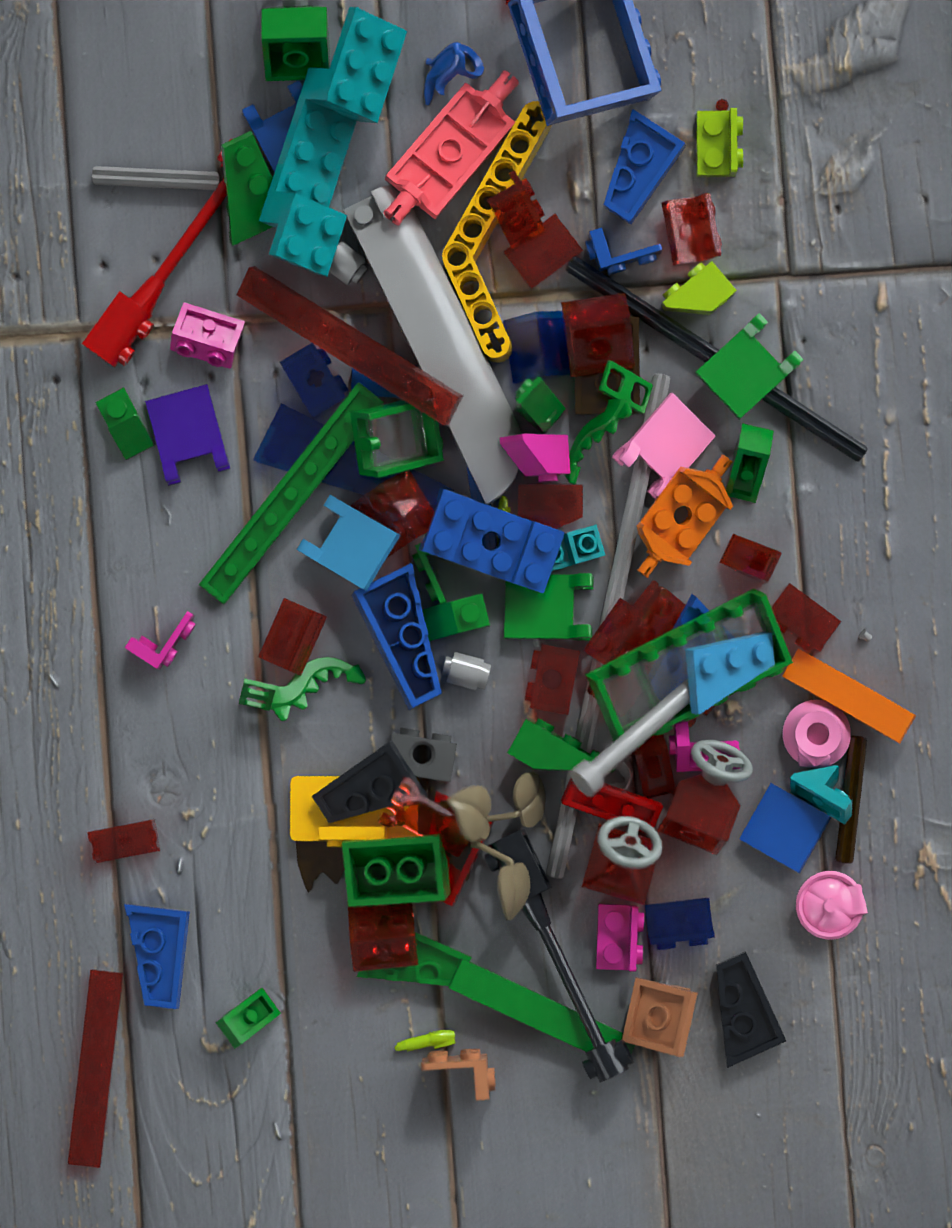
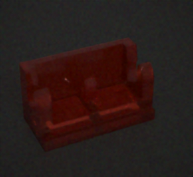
(124, 841)

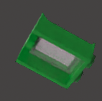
(395, 439)

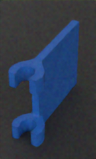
(273, 130)

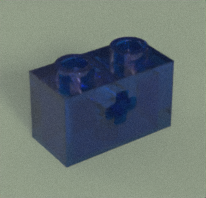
(298, 369)

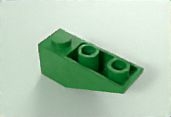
(538, 404)
(546, 750)

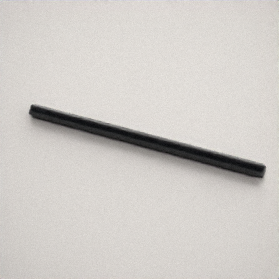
(704, 351)

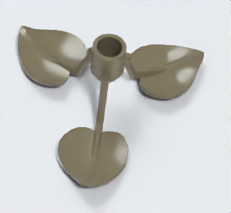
(472, 811)

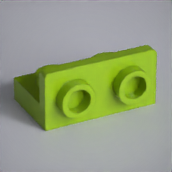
(717, 143)

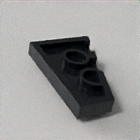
(366, 785)
(745, 1011)

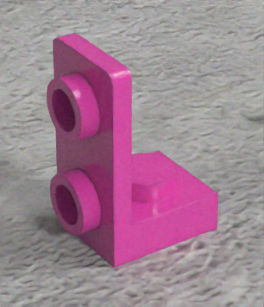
(146, 649)

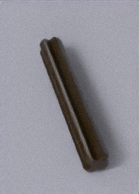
(853, 788)

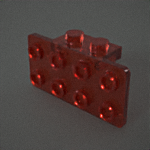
(630, 628)

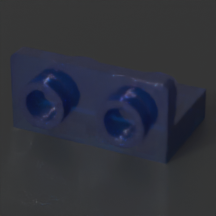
(679, 922)

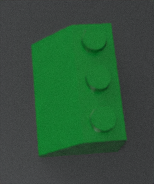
(395, 870)

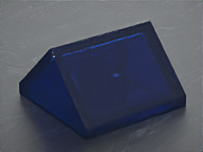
(537, 346)

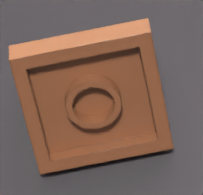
(659, 1016)

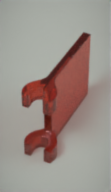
(424, 818)

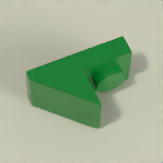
(124, 423)
(248, 1018)

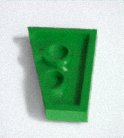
(246, 186)
(435, 964)

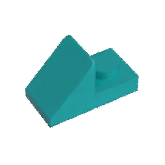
(816, 789)

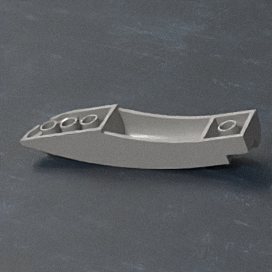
(439, 336)

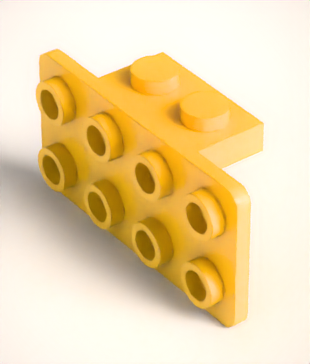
(310, 824)

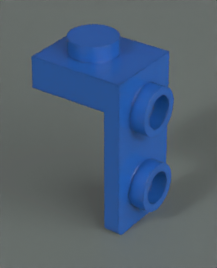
(598, 249)

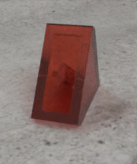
(750, 558)

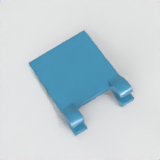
(354, 546)

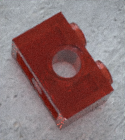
(565, 663)

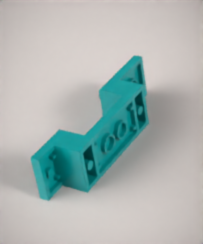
(320, 137)

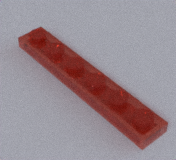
(95, 1068)

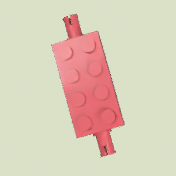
(451, 149)

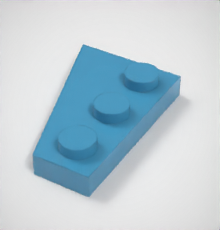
(725, 666)

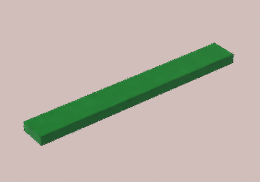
(287, 497)

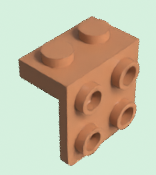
(468, 1058)

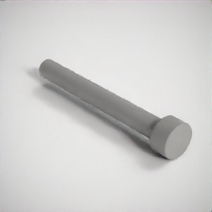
(589, 776)

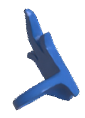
(449, 64)

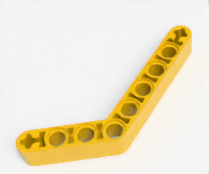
(485, 218)

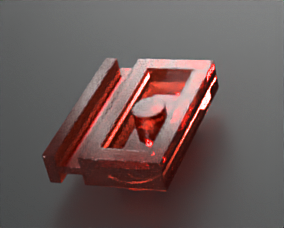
(544, 253)
(292, 636)

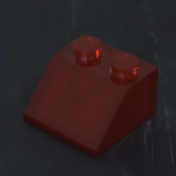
(597, 332)

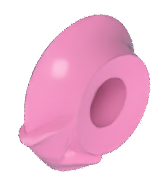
(816, 734)
(830, 905)

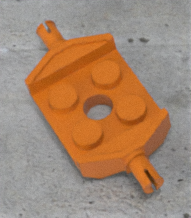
(705, 502)

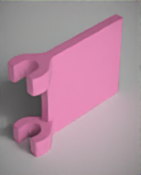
(666, 442)

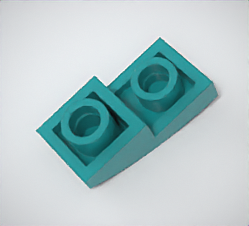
(579, 547)

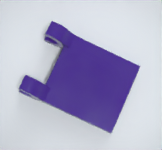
(186, 430)

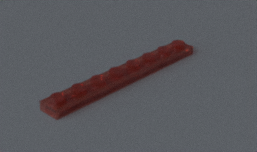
(349, 345)

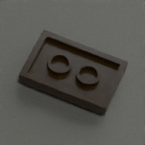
(587, 394)

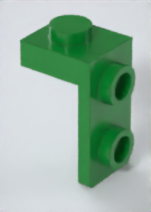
(422, 563)

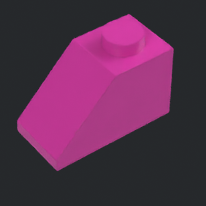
(539, 454)

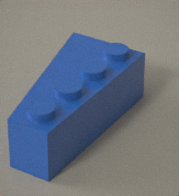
(398, 628)

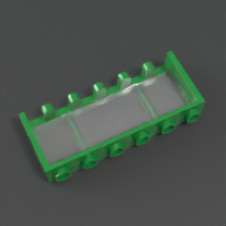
(646, 675)

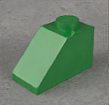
(749, 462)
(456, 617)

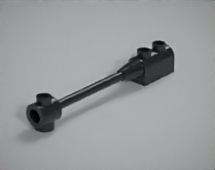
(608, 1057)

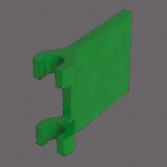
(745, 370)
(547, 614)

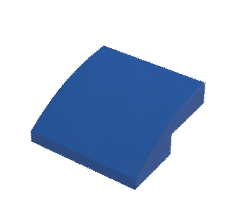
(785, 828)

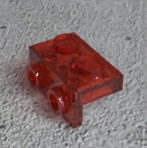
(692, 229)

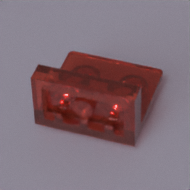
(382, 936)

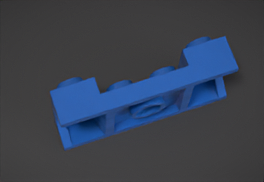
(524, 547)

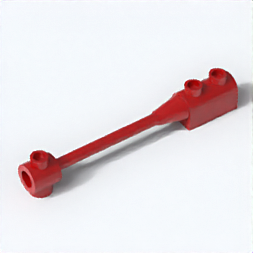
(130, 317)

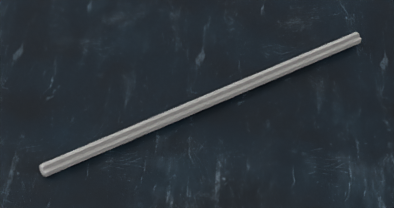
(615, 590)

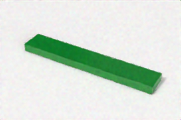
(526, 1006)

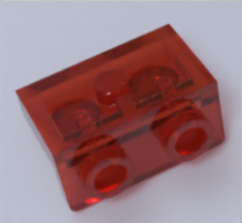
(516, 212)
(804, 619)

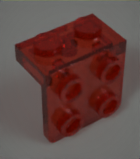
(398, 506)

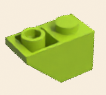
(700, 294)

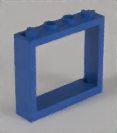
(545, 77)

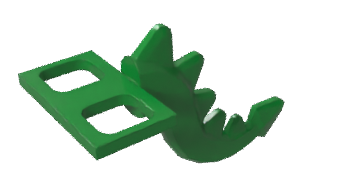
(617, 409)
(294, 692)

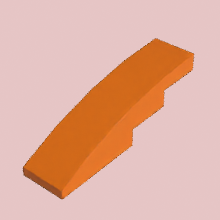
(849, 696)

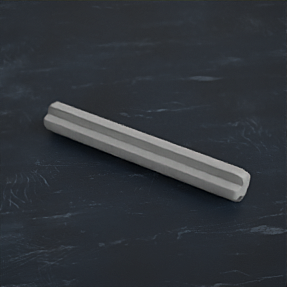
(155, 178)

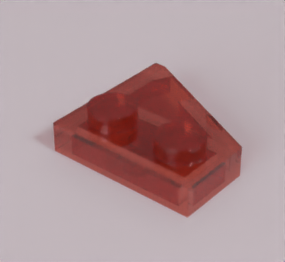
(550, 503)

